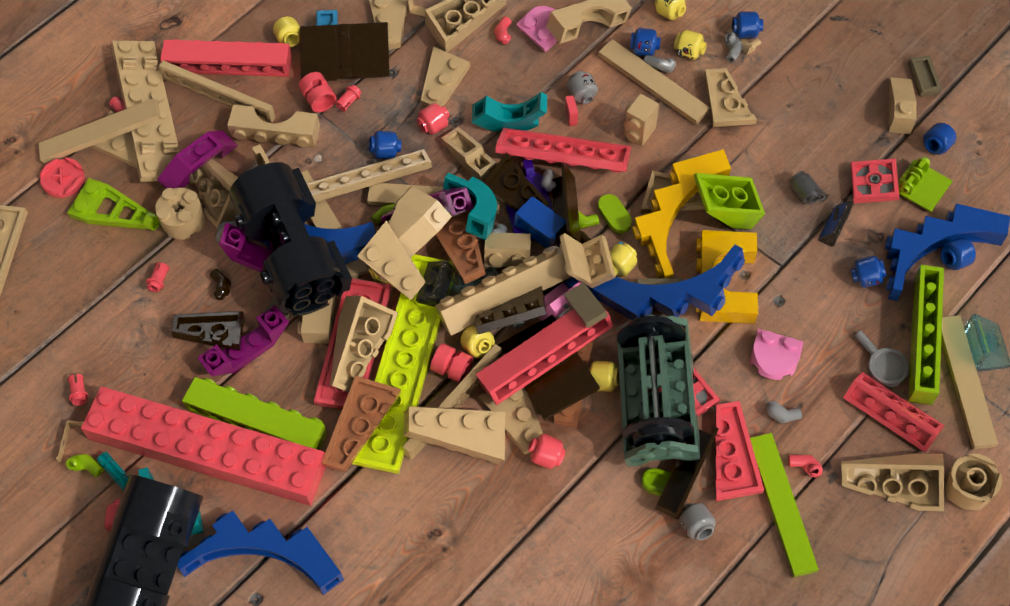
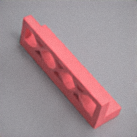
(893, 411)

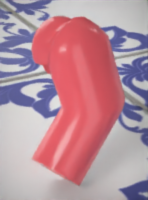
(501, 30)
(807, 463)

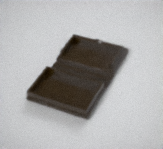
(345, 50)
(560, 385)

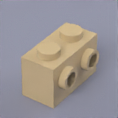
(640, 119)
(506, 249)

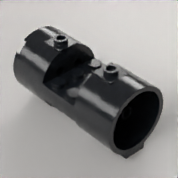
(302, 268)
(144, 544)

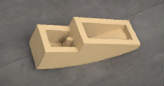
(469, 153)

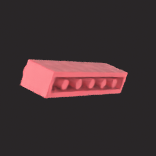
(229, 57)
(538, 355)

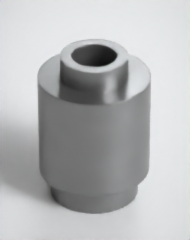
(805, 187)

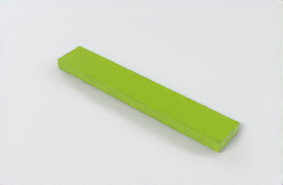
(783, 506)

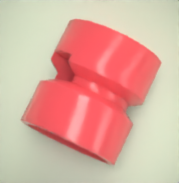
(317, 92)
(451, 363)

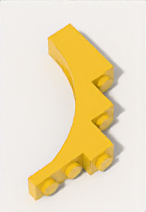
(666, 203)

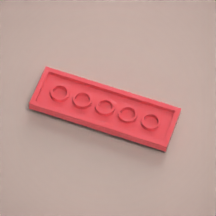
(564, 149)
(328, 395)

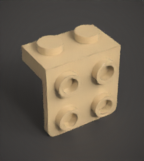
(588, 261)

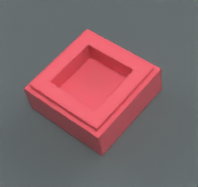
(571, 110)

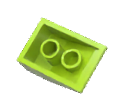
(730, 199)

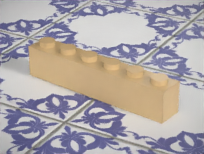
(543, 270)

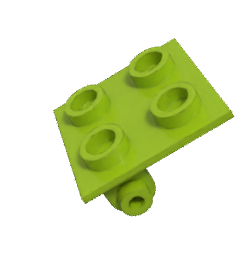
(923, 184)

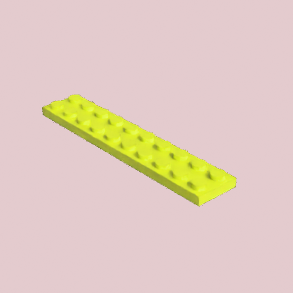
(402, 367)

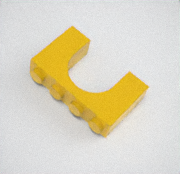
(713, 247)

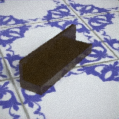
(566, 204)
(683, 478)

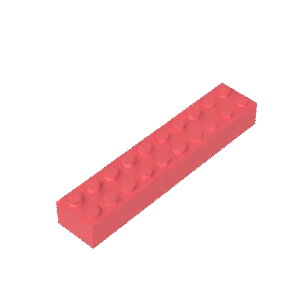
(205, 445)

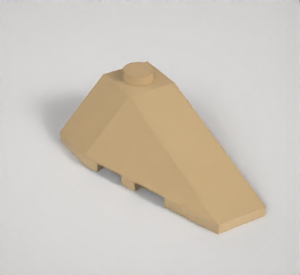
(213, 189)
(416, 220)
(360, 333)
(902, 479)

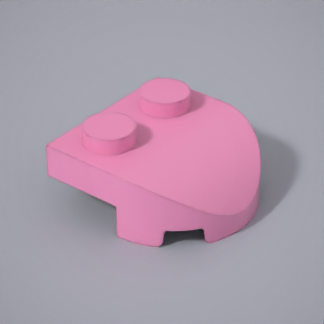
(535, 28)
(556, 300)
(775, 354)

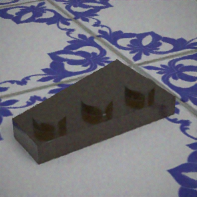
(511, 185)
(514, 311)
(210, 328)

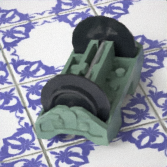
(657, 355)

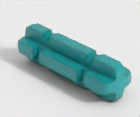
(113, 469)

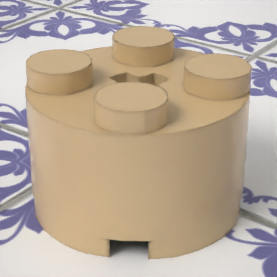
(180, 213)
(972, 482)

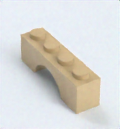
(566, 22)
(298, 130)

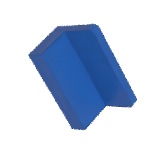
(539, 221)

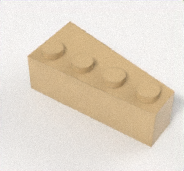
(456, 19)
(466, 431)

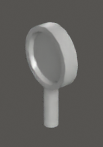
(886, 364)

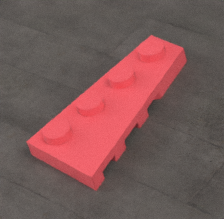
(734, 456)

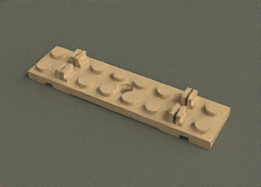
(141, 81)

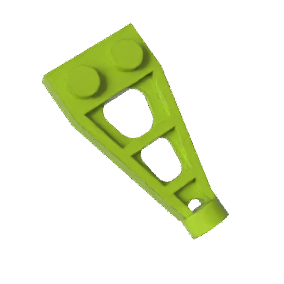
(92, 196)

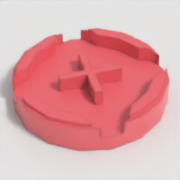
(62, 177)

